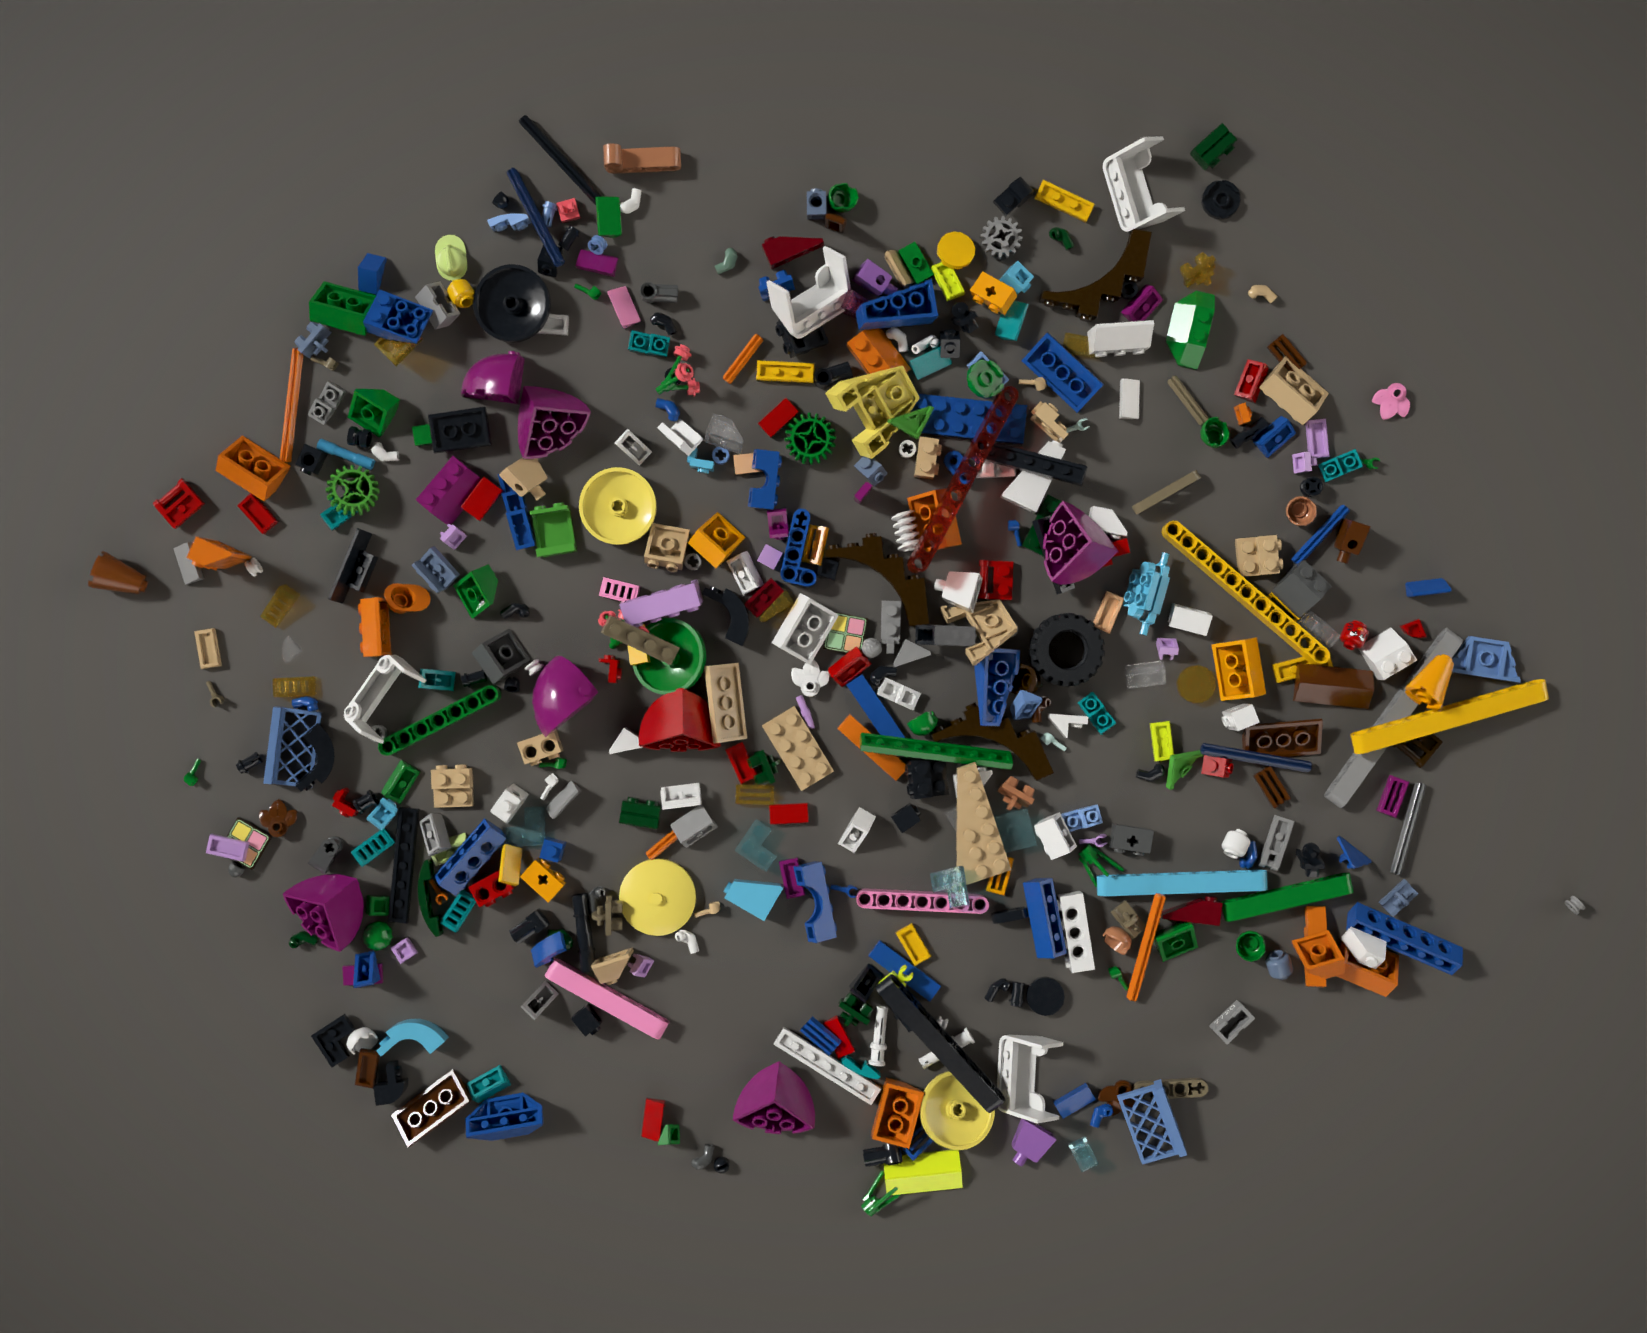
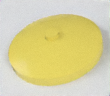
(617, 506)
(657, 897)
(953, 1114)

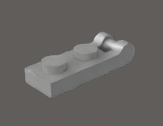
(1276, 842)

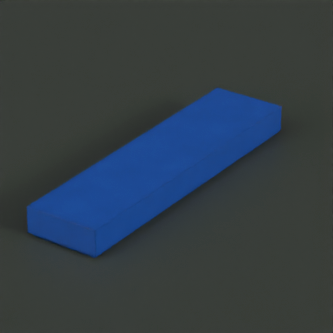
(873, 707)
(893, 961)

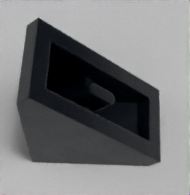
(865, 982)

